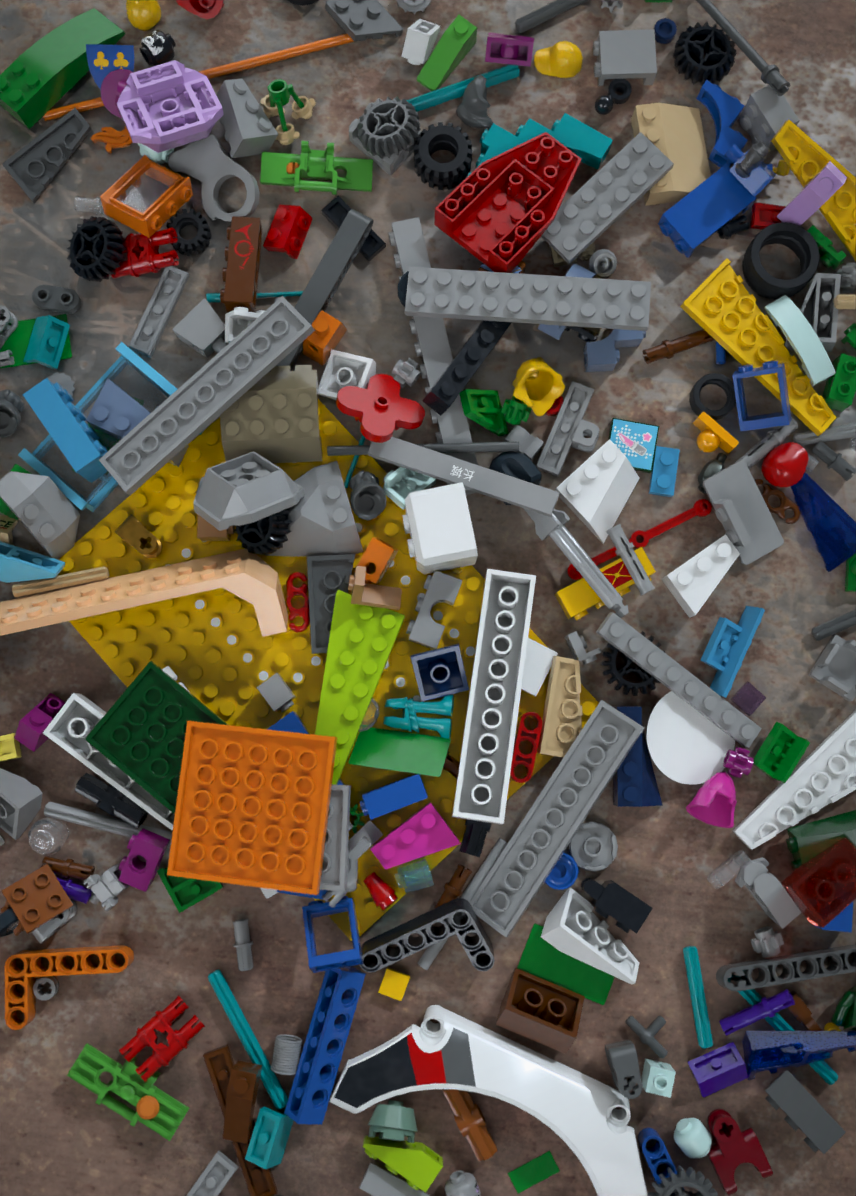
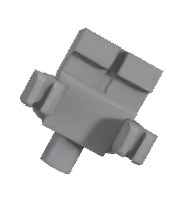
(106, 887)

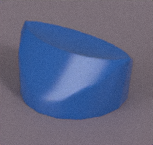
(563, 873)

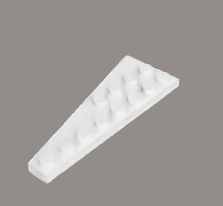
(816, 782)

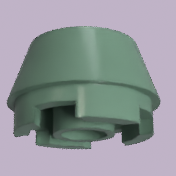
(393, 1122)

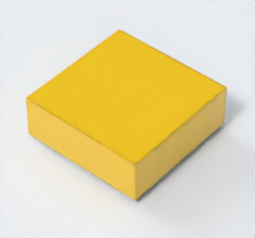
(394, 984)

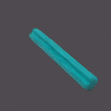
(698, 997)

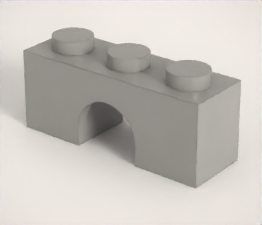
(440, 589)

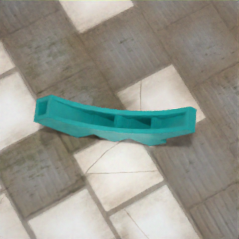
(572, 133)

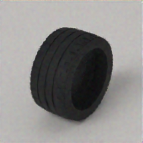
(794, 238)

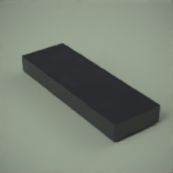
(336, 213)

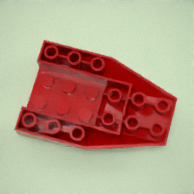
(509, 201)

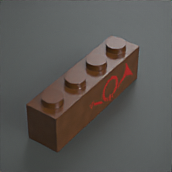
(242, 263)

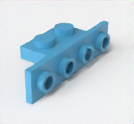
(729, 646)

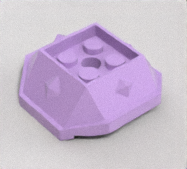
(168, 106)

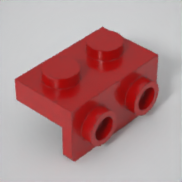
(288, 230)

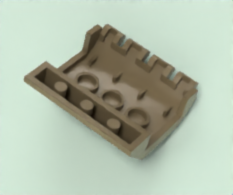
(276, 418)

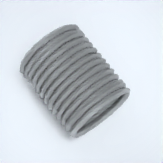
(286, 1054)

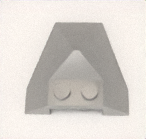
(322, 518)

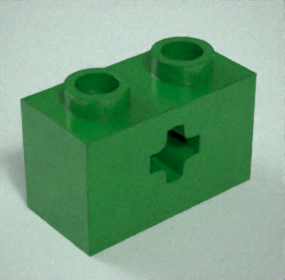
(842, 385)

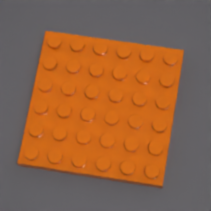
(252, 807)

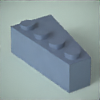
(119, 413)

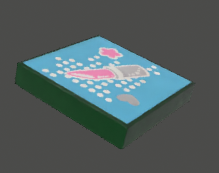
(635, 441)

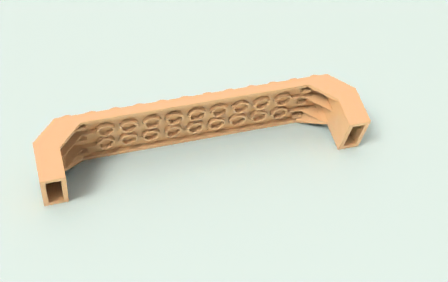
(235, 571)

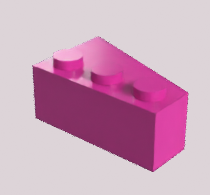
(415, 838)

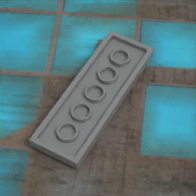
(606, 197)

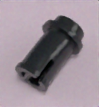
(733, 227)

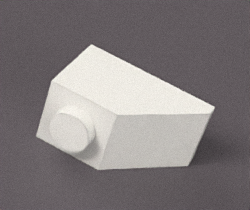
(420, 41)

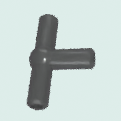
(647, 1035)

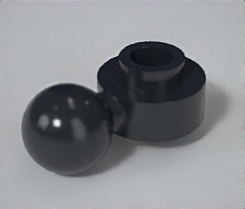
(605, 103)

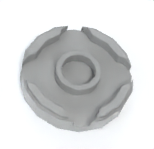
(593, 846)

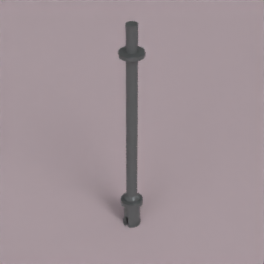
(770, 73)

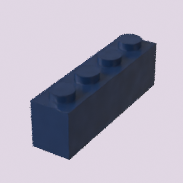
(635, 779)

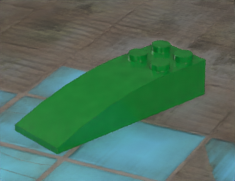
(53, 66)

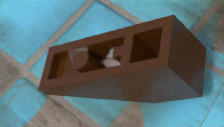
(241, 1101)

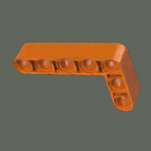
(57, 967)

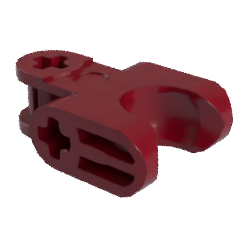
(733, 1149)

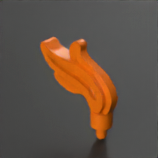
(112, 138)

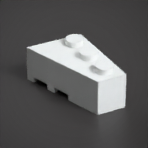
(699, 576)

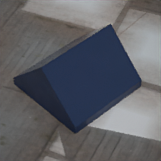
(439, 672)

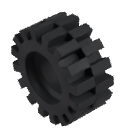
(196, 243)

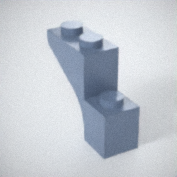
(605, 353)

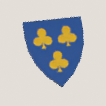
(108, 58)

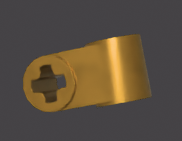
(137, 535)

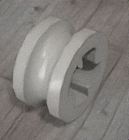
(54, 986)

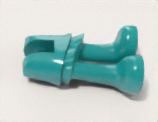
(410, 720)

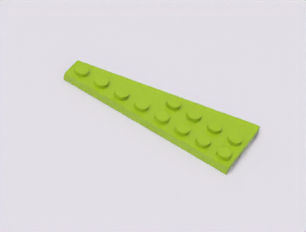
(354, 664)

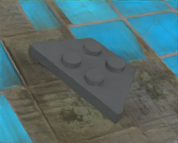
(363, 19)

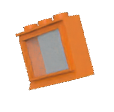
(146, 196)

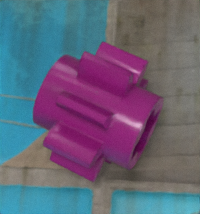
(738, 762)

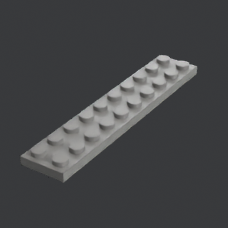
(528, 298)
(206, 395)
(555, 818)

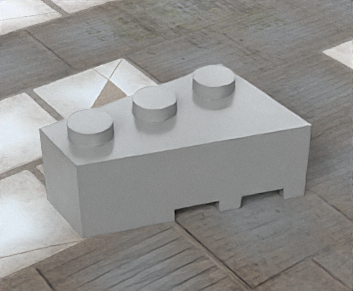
(244, 120)

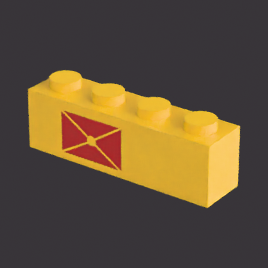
(580, 596)

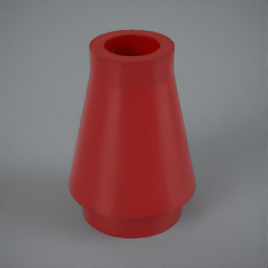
(381, 892)

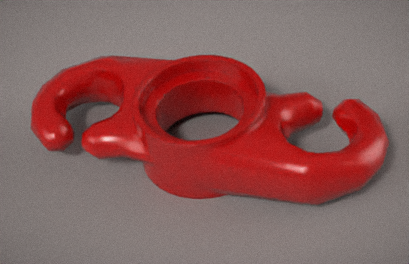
(292, 592)

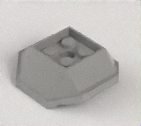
(244, 491)

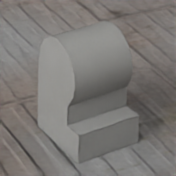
(527, 443)

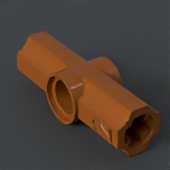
(471, 1123)

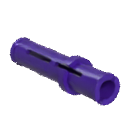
(761, 1010)

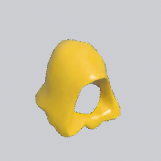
(537, 385)

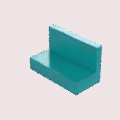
(47, 341)
(269, 1138)

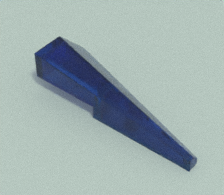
(828, 522)
(791, 1048)

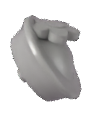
(603, 263)

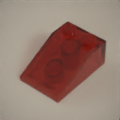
(824, 883)

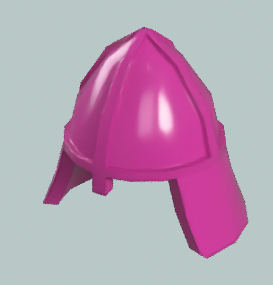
(715, 801)

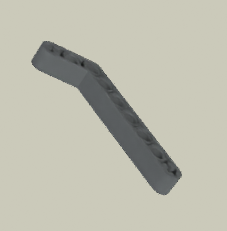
(791, 968)

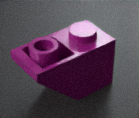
(34, 723)

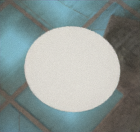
(685, 742)

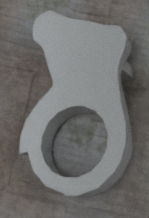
(213, 166)

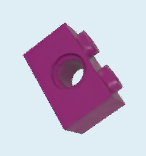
(509, 49)
(139, 873)

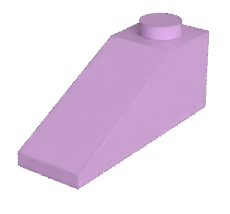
(813, 195)

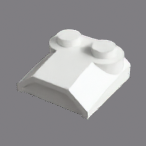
(343, 371)

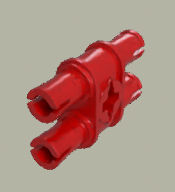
(144, 254)
(147, 1037)

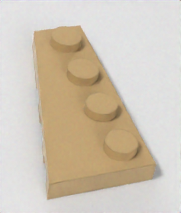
(562, 708)

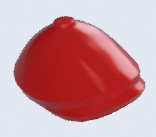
(785, 465)

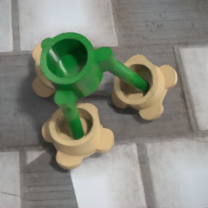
(279, 96)

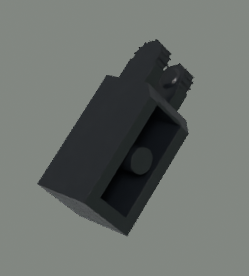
(618, 903)

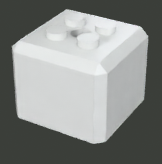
(440, 529)

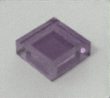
(748, 698)

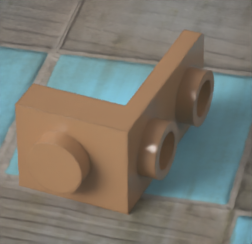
(373, 594)

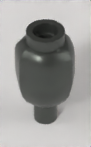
(710, 469)

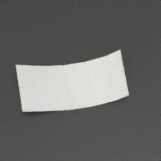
(370, 831)

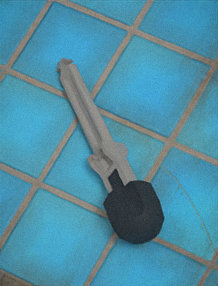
(521, 467)

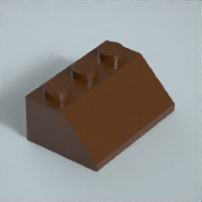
(541, 1011)

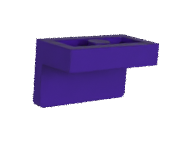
(718, 1069)

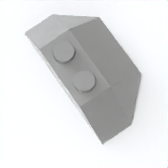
(41, 510)

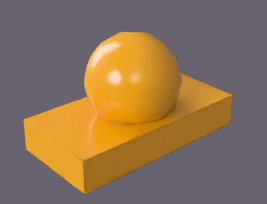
(713, 435)

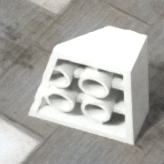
(600, 489)

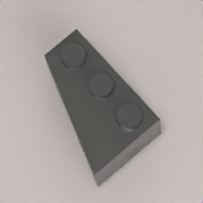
(804, 1112)

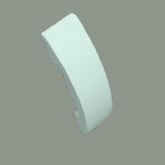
(802, 339)

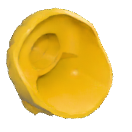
(143, 13)

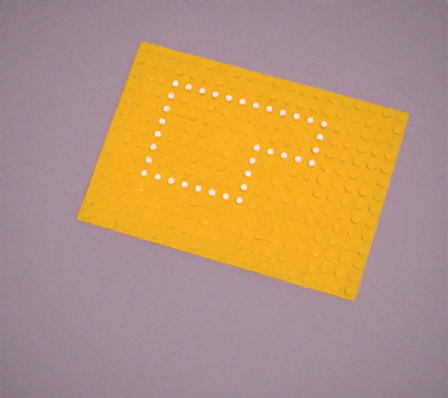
(220, 650)

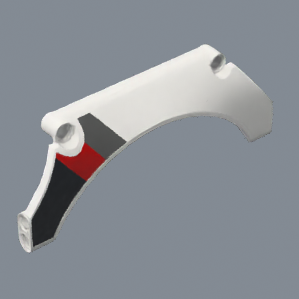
(481, 1061)

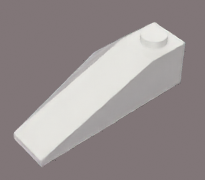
(580, 934)

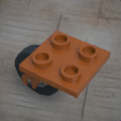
(32, 902)

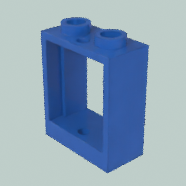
(765, 420)
(393, 796)
(337, 959)

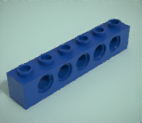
(324, 1045)

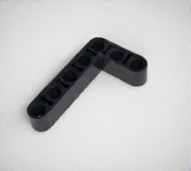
(431, 935)

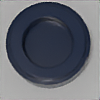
(665, 31)

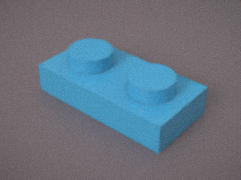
(664, 471)

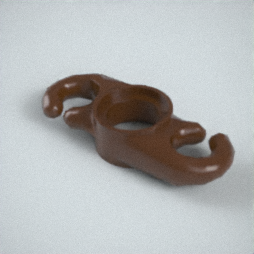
(785, 503)

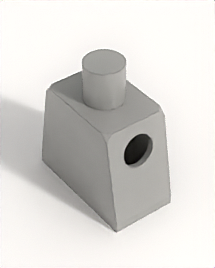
(202, 329)

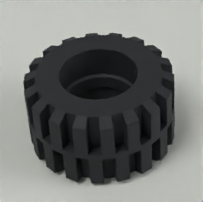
(443, 138)

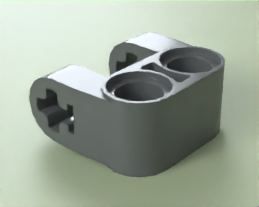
(624, 1063)

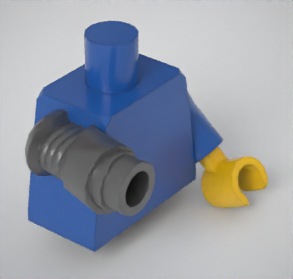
(752, 170)

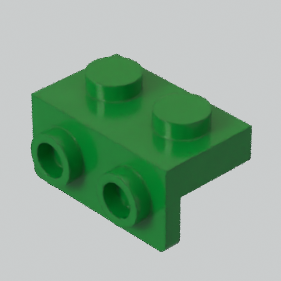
(780, 753)

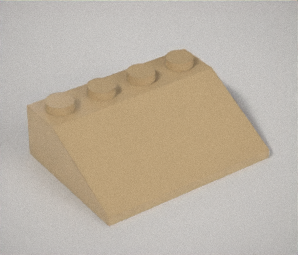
(680, 137)

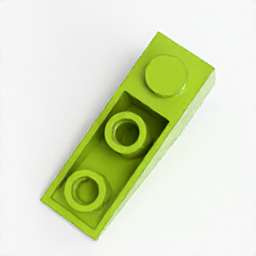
(411, 1160)

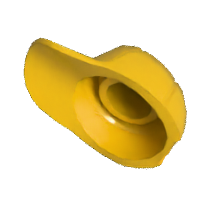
(559, 60)

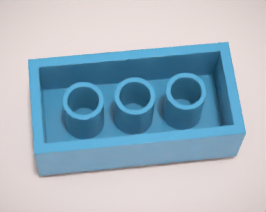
(68, 428)

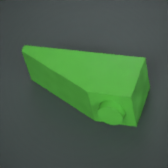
(448, 53)

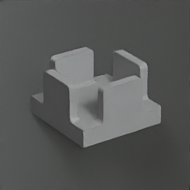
(837, 667)

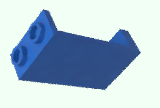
(705, 210)

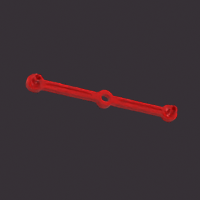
(700, 508)

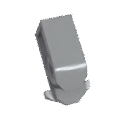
(767, 891)

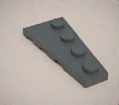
(325, 577)

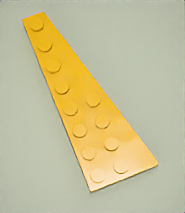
(806, 161)
(739, 326)

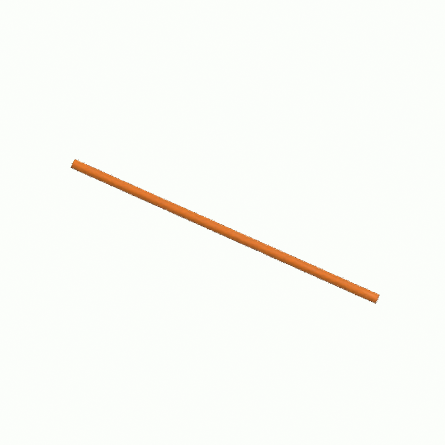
(223, 70)

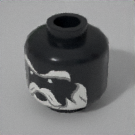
(157, 48)

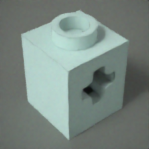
(658, 1078)

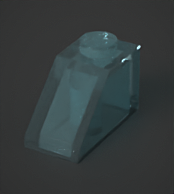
(414, 875)

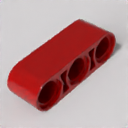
(533, 737)

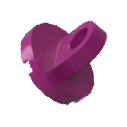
(112, 88)

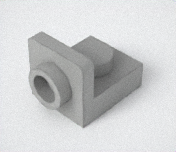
(577, 647)

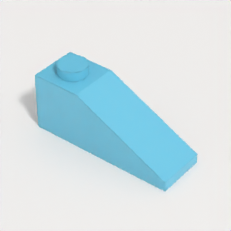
(24, 565)

